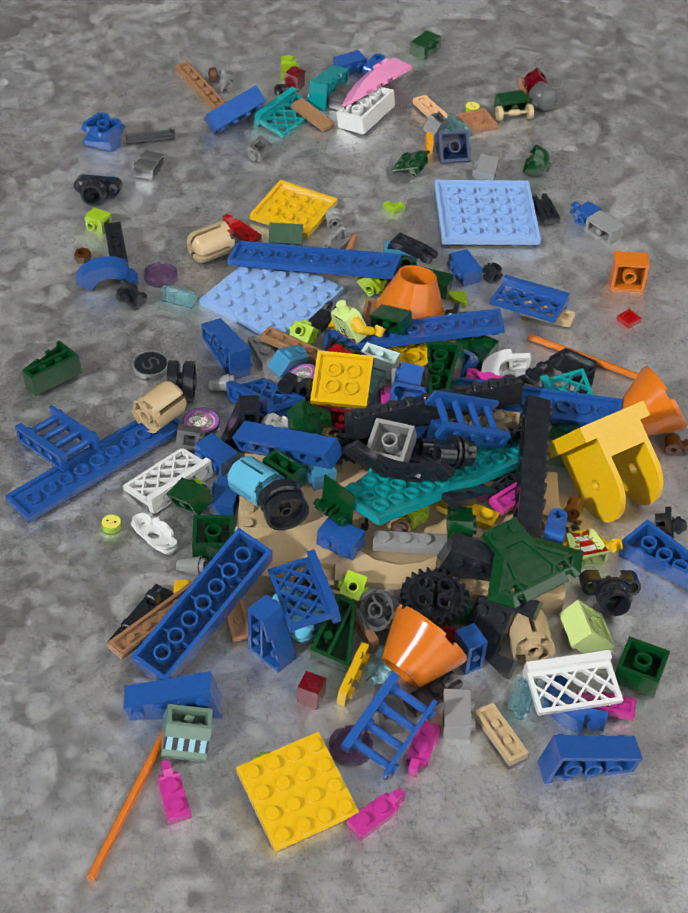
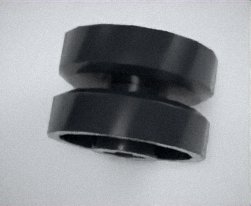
(184, 380)
(283, 504)

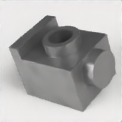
(257, 151)
(184, 436)

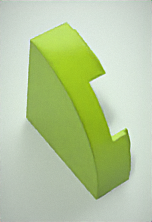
(394, 208)
(458, 297)

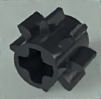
(492, 272)

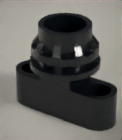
(96, 188)
(454, 450)
(611, 593)

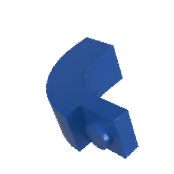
(104, 268)
(575, 720)

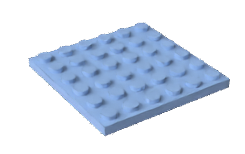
(486, 212)
(270, 297)

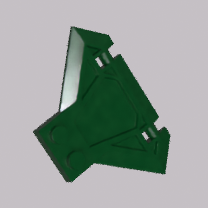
(526, 564)

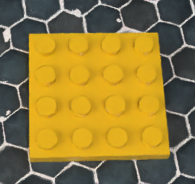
(293, 205)
(296, 792)

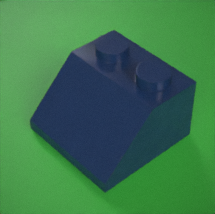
(453, 146)

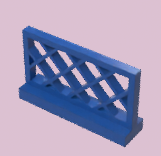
(530, 291)
(269, 395)
(321, 586)

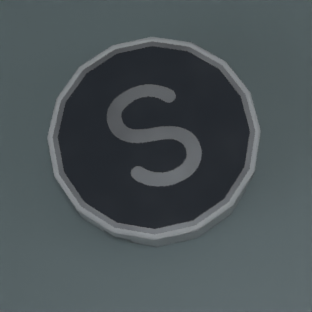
(150, 365)

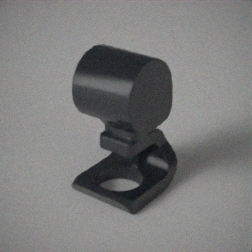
(290, 382)

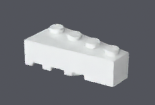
(366, 111)

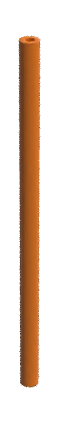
(601, 363)
(125, 810)

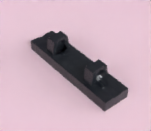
(115, 240)
(154, 597)

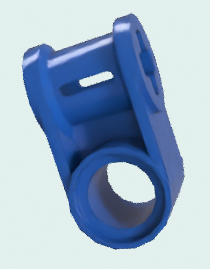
(375, 59)
(555, 527)

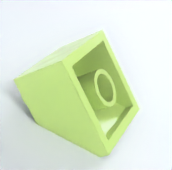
(585, 628)

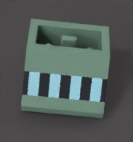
(186, 732)

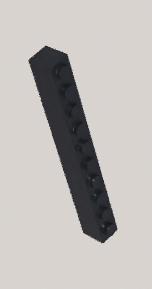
(414, 411)
(532, 464)

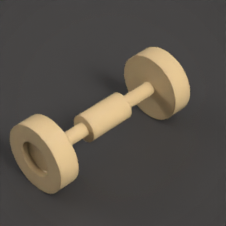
(529, 112)

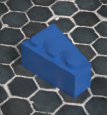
(270, 634)

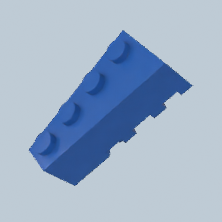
(235, 110)
(227, 348)
(656, 552)
(151, 698)
(588, 756)

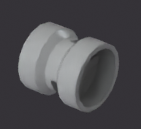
(334, 219)

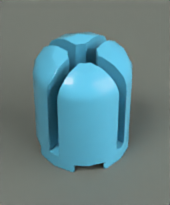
(249, 477)
(305, 634)

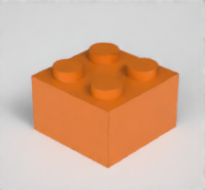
(629, 271)

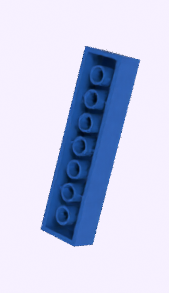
(202, 607)

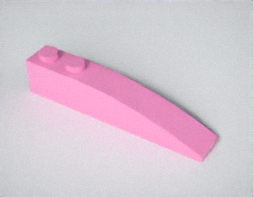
(376, 78)

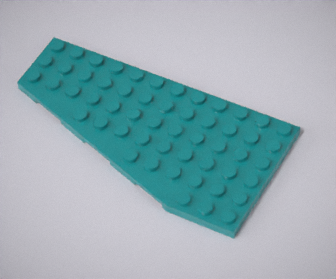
(388, 498)

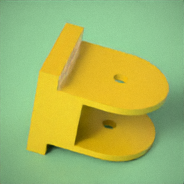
(607, 455)

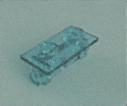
(455, 124)
(183, 298)
(376, 669)
(521, 698)

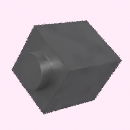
(435, 123)

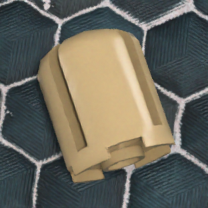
(210, 242)
(159, 406)
(533, 635)

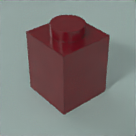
(295, 77)
(311, 690)

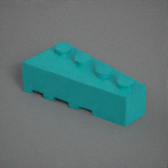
(325, 84)

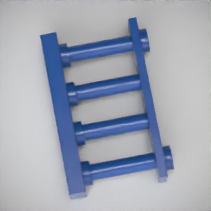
(480, 435)
(50, 451)
(367, 723)

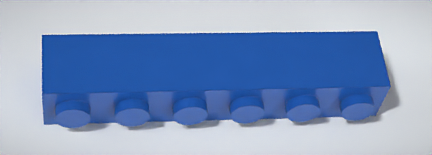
(298, 445)

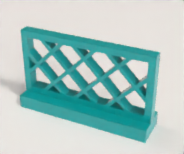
(277, 106)
(548, 383)

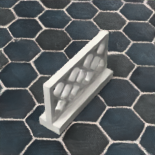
(158, 498)
(571, 665)

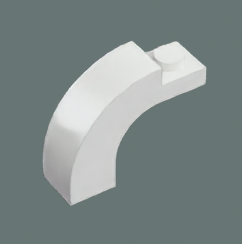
(505, 361)

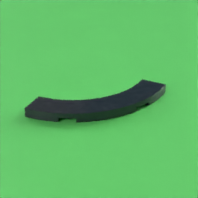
(395, 469)

